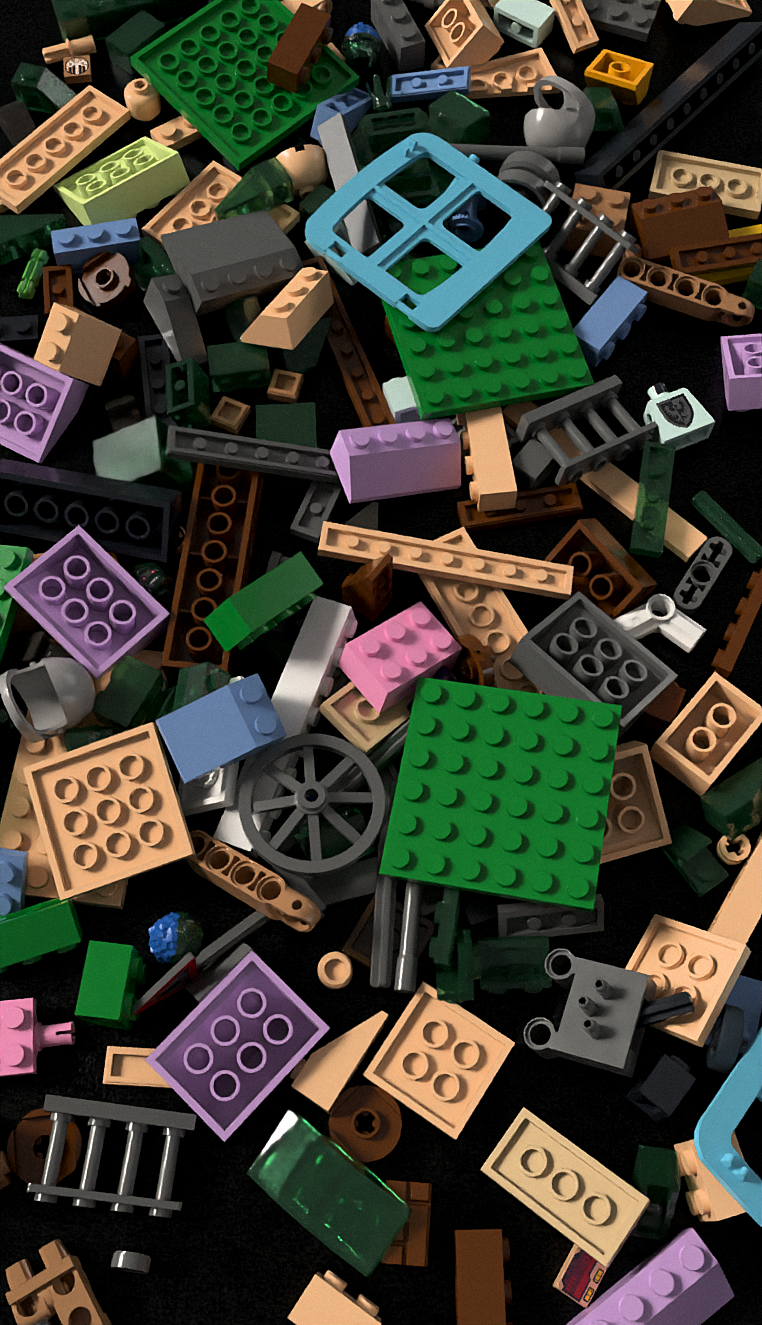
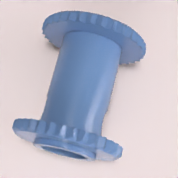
(467, 217)

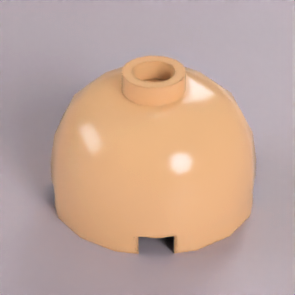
(305, 168)

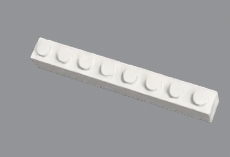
(297, 703)

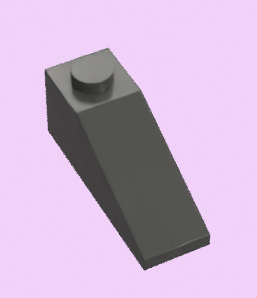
(175, 318)

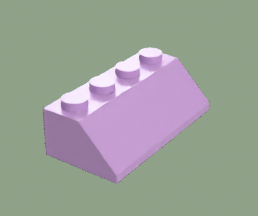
(398, 459)
(670, 1287)

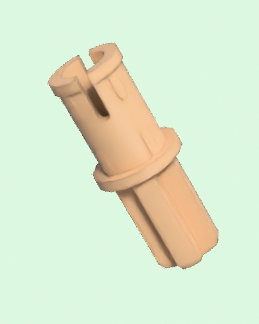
(76, 47)

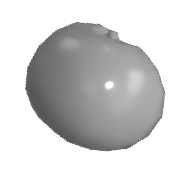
(563, 127)
(55, 692)

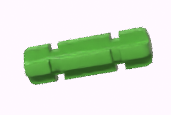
(32, 274)

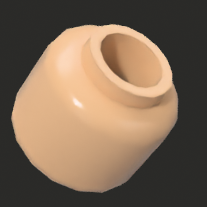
(142, 100)

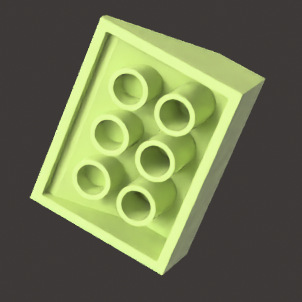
(124, 183)

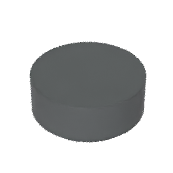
(131, 1262)

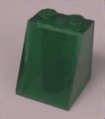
(140, 457)

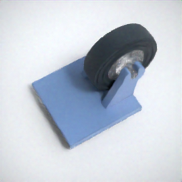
(735, 1025)

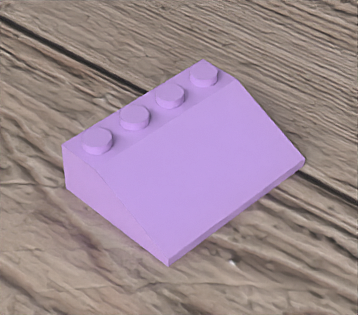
(742, 371)
(35, 404)
(89, 603)
(237, 1045)

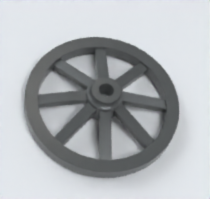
(311, 810)

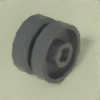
(526, 175)

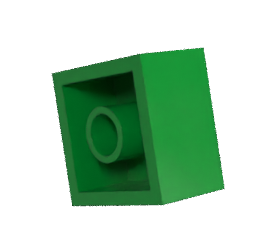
(110, 985)

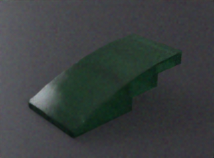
(330, 1193)

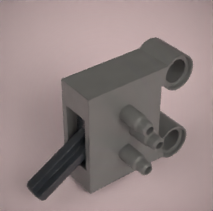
(602, 1014)

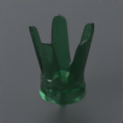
(380, 102)

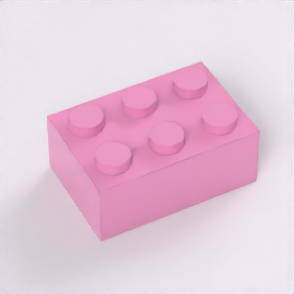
(397, 652)

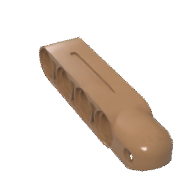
(698, 288)
(233, 872)

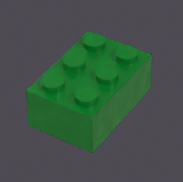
(264, 603)

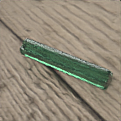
(727, 527)

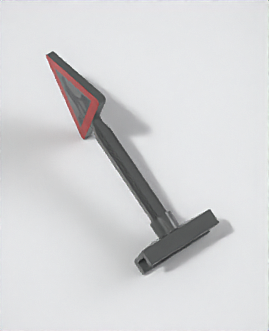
(188, 966)

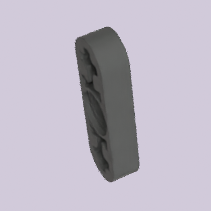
(701, 563)

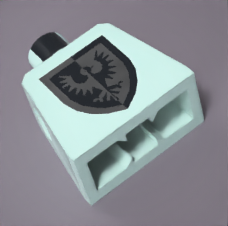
(678, 417)

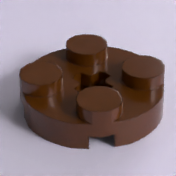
(116, 289)
(475, 662)
(365, 1101)
(29, 1133)

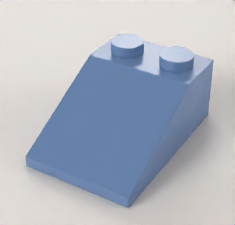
(221, 728)

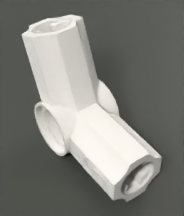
(674, 624)

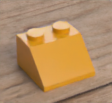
(624, 75)

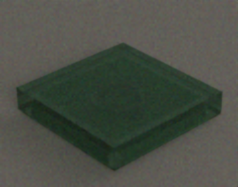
(287, 423)

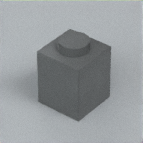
(532, 465)

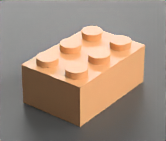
(707, 734)

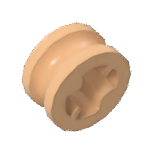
(732, 858)

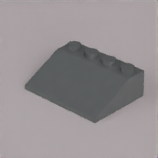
(232, 260)
(591, 658)

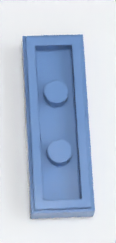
(430, 84)

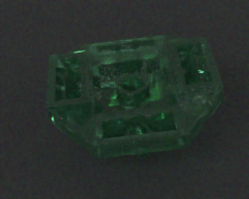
(378, 132)

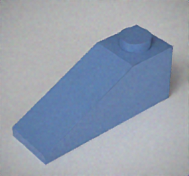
(351, 105)

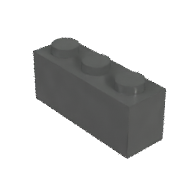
(399, 33)

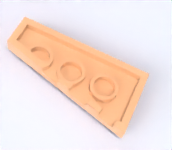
(511, 76)

